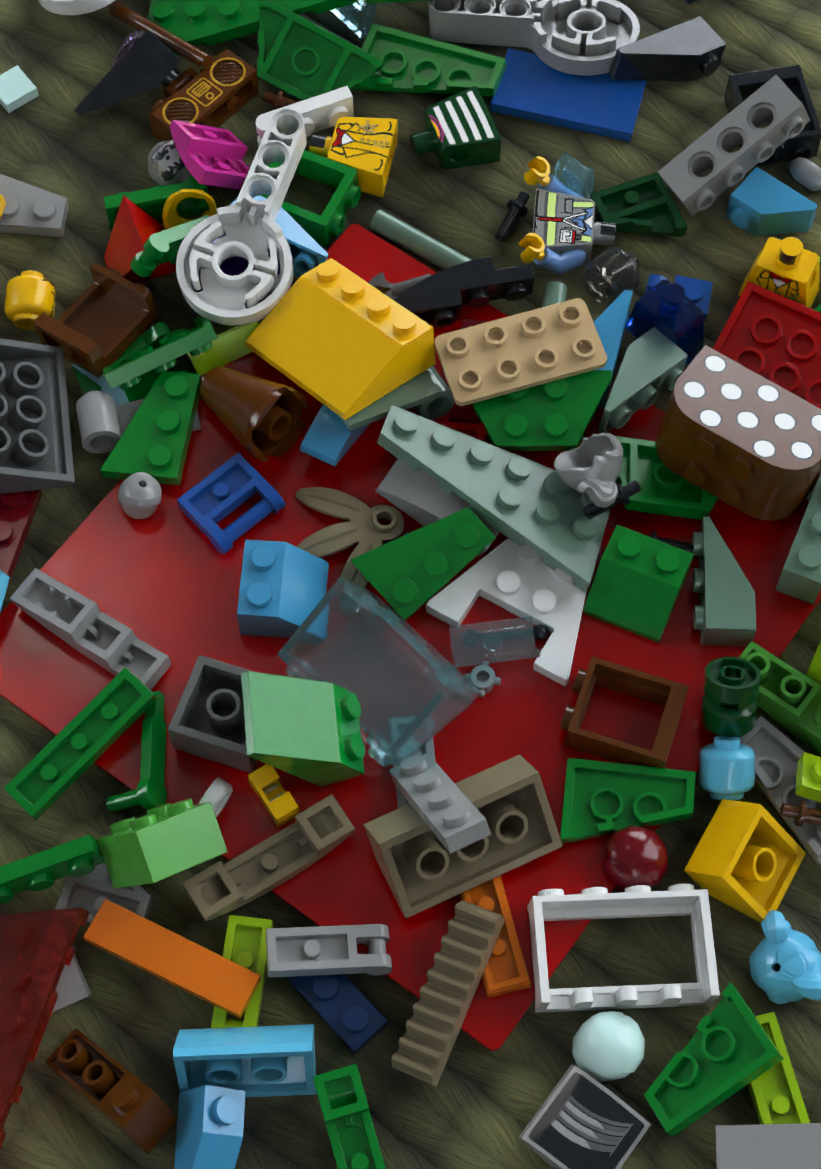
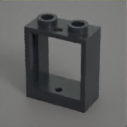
(808, 140)

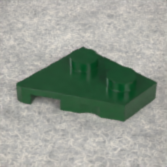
(640, 207)

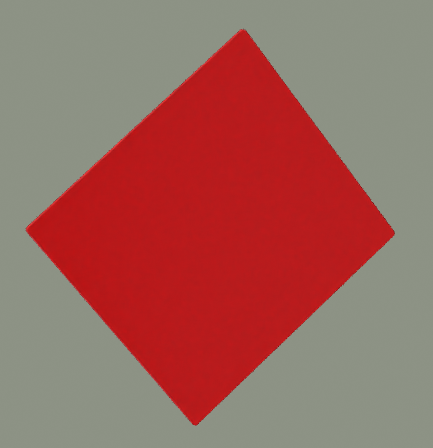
(184, 598)

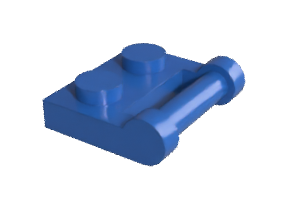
(223, 493)

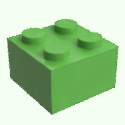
(161, 843)

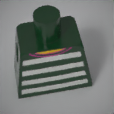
(459, 132)

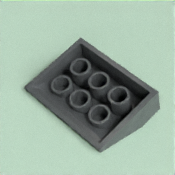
(33, 418)

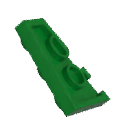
(176, 343)
(159, 431)
(424, 561)
(615, 795)
(714, 1065)

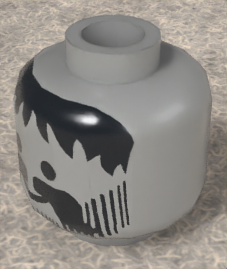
(166, 164)

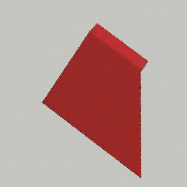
(127, 239)

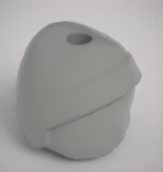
(140, 495)

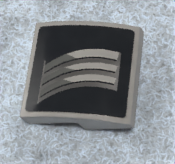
(584, 1125)

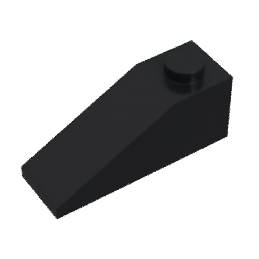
(671, 55)
(136, 72)

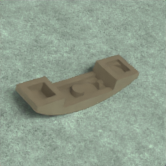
(271, 862)

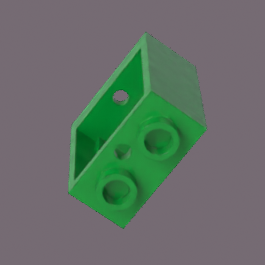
(347, 195)

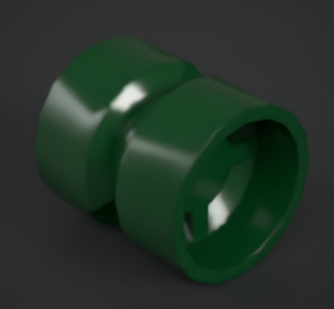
(730, 696)

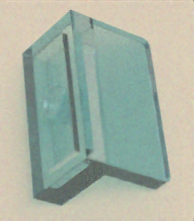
(493, 642)

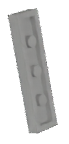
(439, 802)

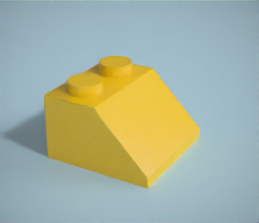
(745, 859)

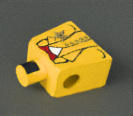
(362, 145)
(786, 270)

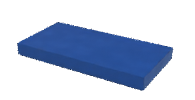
(568, 100)

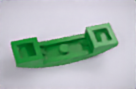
(348, 1119)

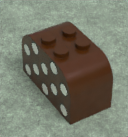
(741, 437)

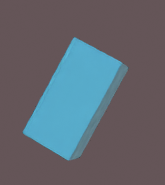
(248, 1058)

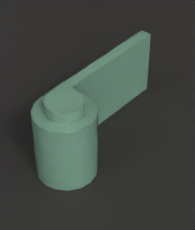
(424, 392)

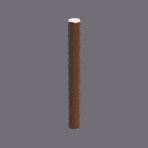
(167, 38)

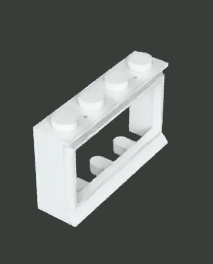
(633, 903)

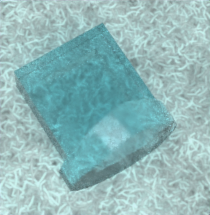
(575, 175)

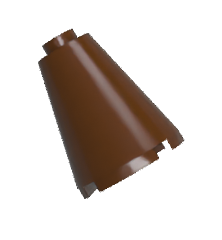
(255, 410)

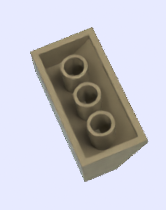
(425, 872)

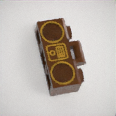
(207, 96)

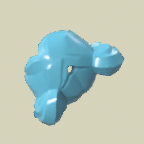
(796, 956)

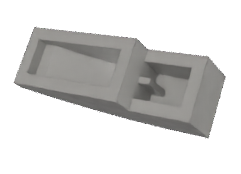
(420, 497)

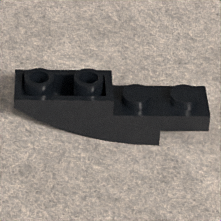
(471, 283)

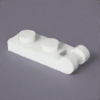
(318, 112)

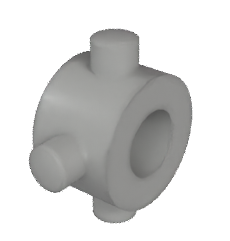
(483, 679)

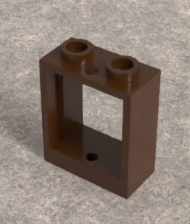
(632, 683)

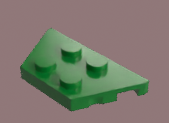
(305, 57)
(545, 415)
(661, 488)

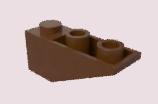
(112, 1090)

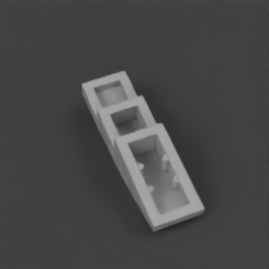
(88, 629)

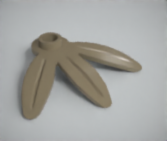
(359, 528)

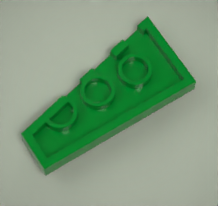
(428, 65)

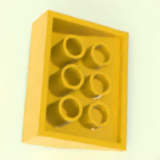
(343, 339)

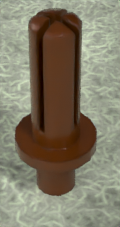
(278, 100)
(801, 813)

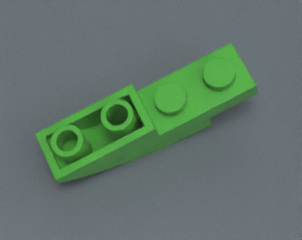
(788, 696)

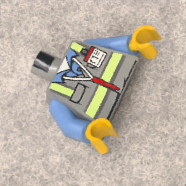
(561, 224)

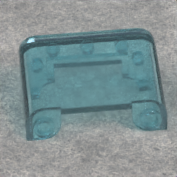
(398, 676)

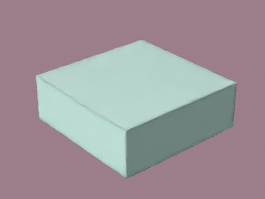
(16, 89)

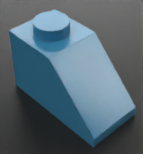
(769, 206)

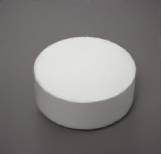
(218, 795)

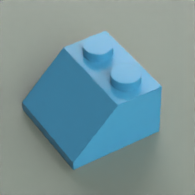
(278, 588)

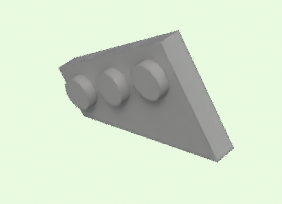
(31, 209)

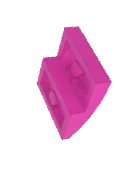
(211, 154)

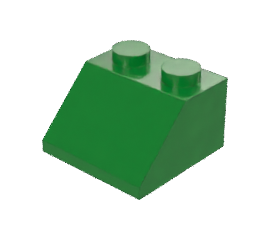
(638, 583)

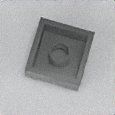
(211, 715)

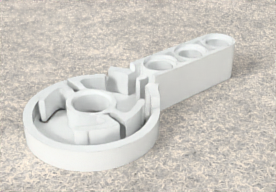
(249, 235)

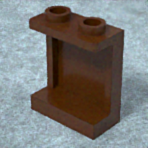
(100, 321)

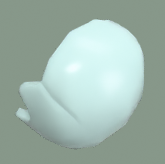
(608, 1046)

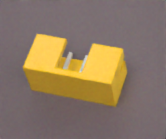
(276, 801)

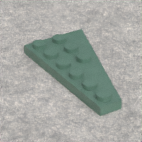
(504, 490)

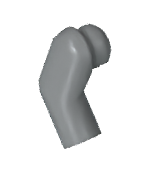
(806, 173)

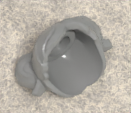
(593, 468)

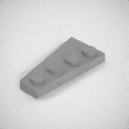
(776, 776)

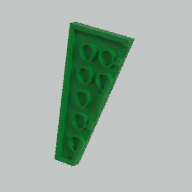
(223, 20)

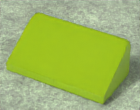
(225, 349)

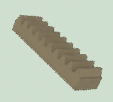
(448, 992)

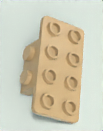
(520, 351)

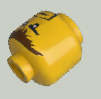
(28, 298)

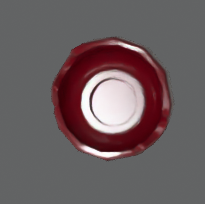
(635, 858)

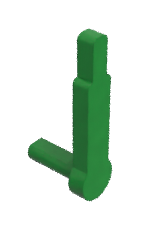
(151, 787)

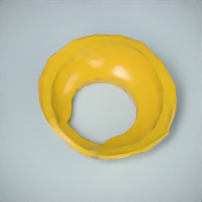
(170, 215)

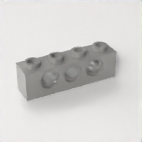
(739, 127)

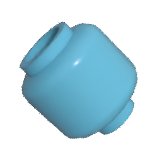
(727, 768)

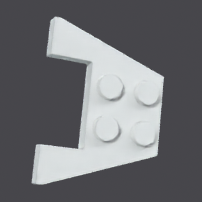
(526, 587)

